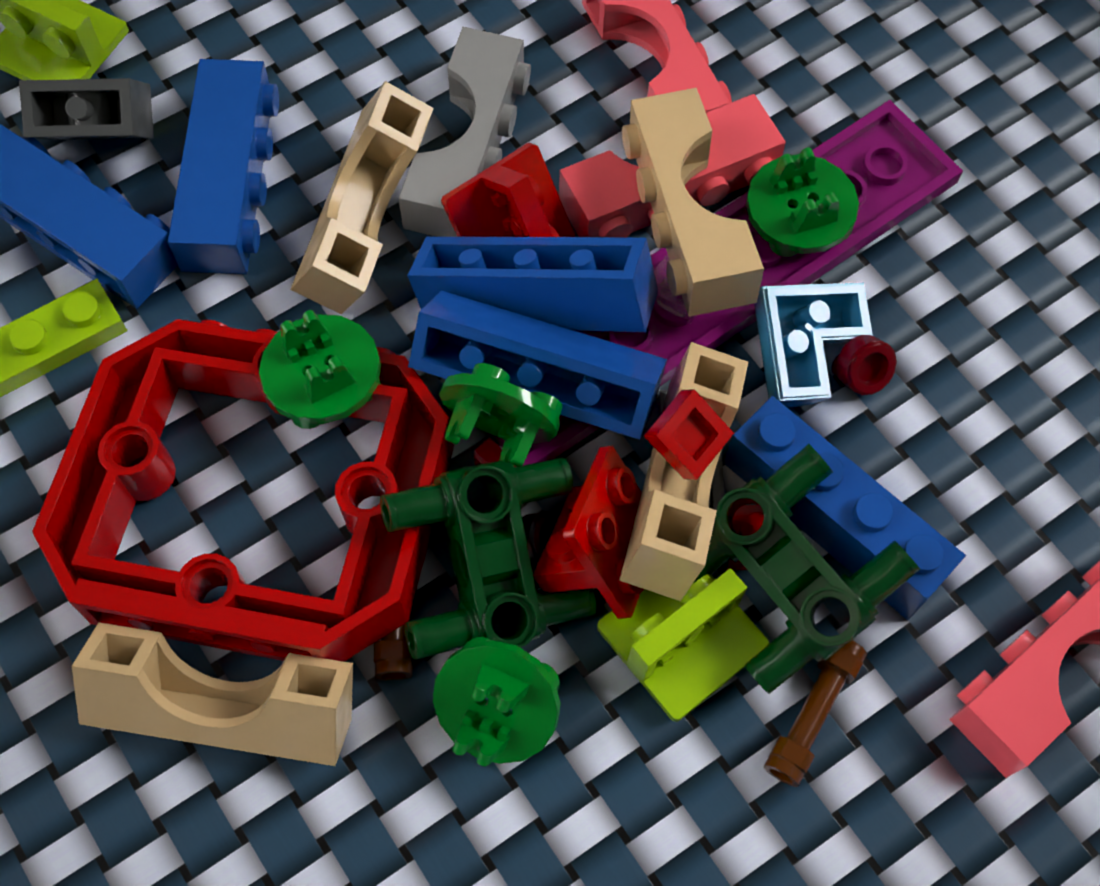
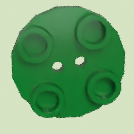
(811, 224)
(302, 383)
(501, 409)
(509, 681)

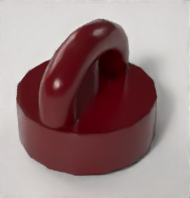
(865, 364)

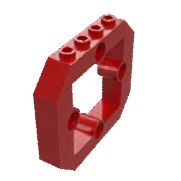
(98, 491)

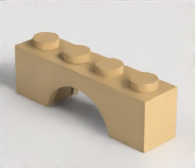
(346, 234)
(709, 255)
(673, 512)
(140, 686)

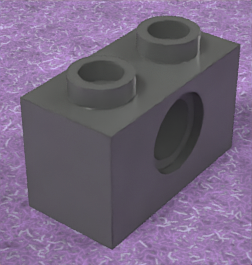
(86, 109)

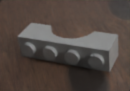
(484, 82)

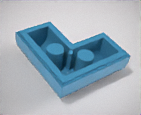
(792, 332)

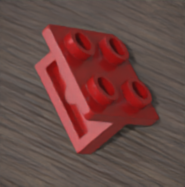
(509, 200)
(594, 536)

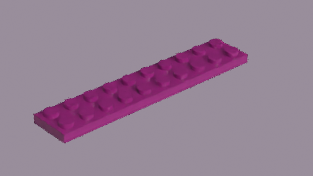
(893, 174)

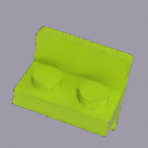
(56, 38)
(687, 645)

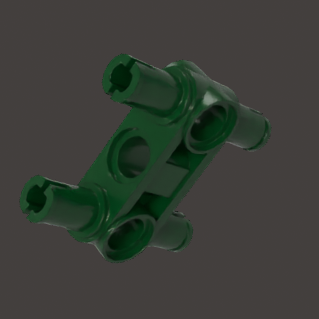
(487, 554)
(796, 572)

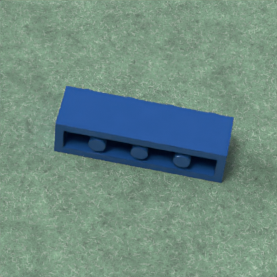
(222, 167)
(82, 222)
(550, 279)
(588, 375)
(848, 509)

